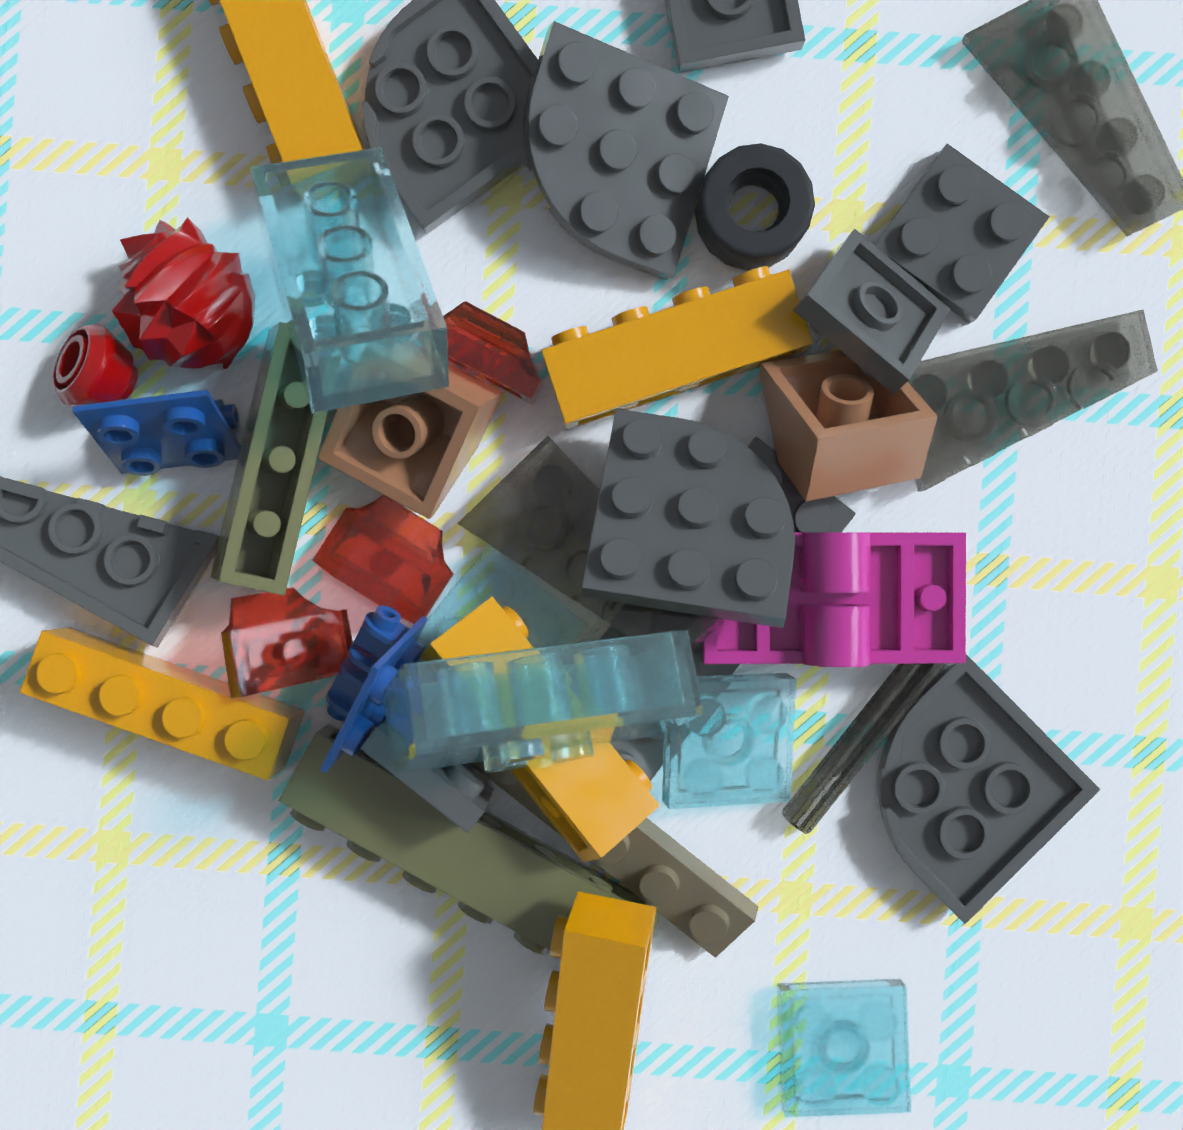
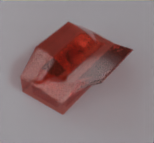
(492, 351)
(388, 557)
(282, 642)

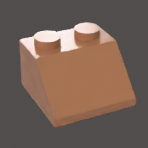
(841, 427)
(413, 442)

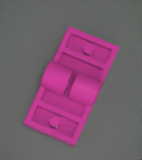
(861, 604)

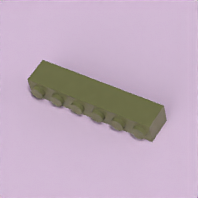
(490, 869)

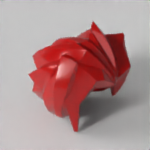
(184, 298)

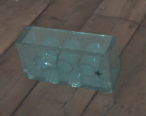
(350, 280)
(539, 701)

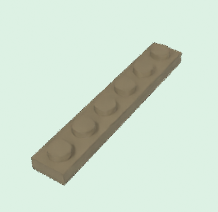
(664, 877)

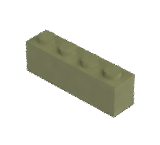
(270, 474)

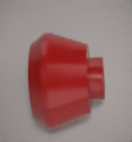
(93, 368)

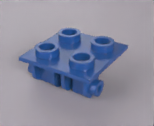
(163, 431)
(371, 664)

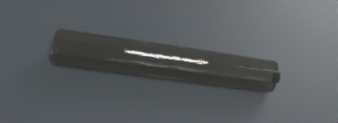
(857, 744)

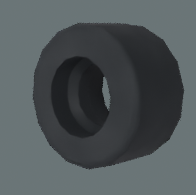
(765, 168)

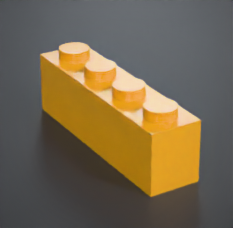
(289, 77)
(675, 348)
(162, 701)
(586, 799)
(596, 1013)

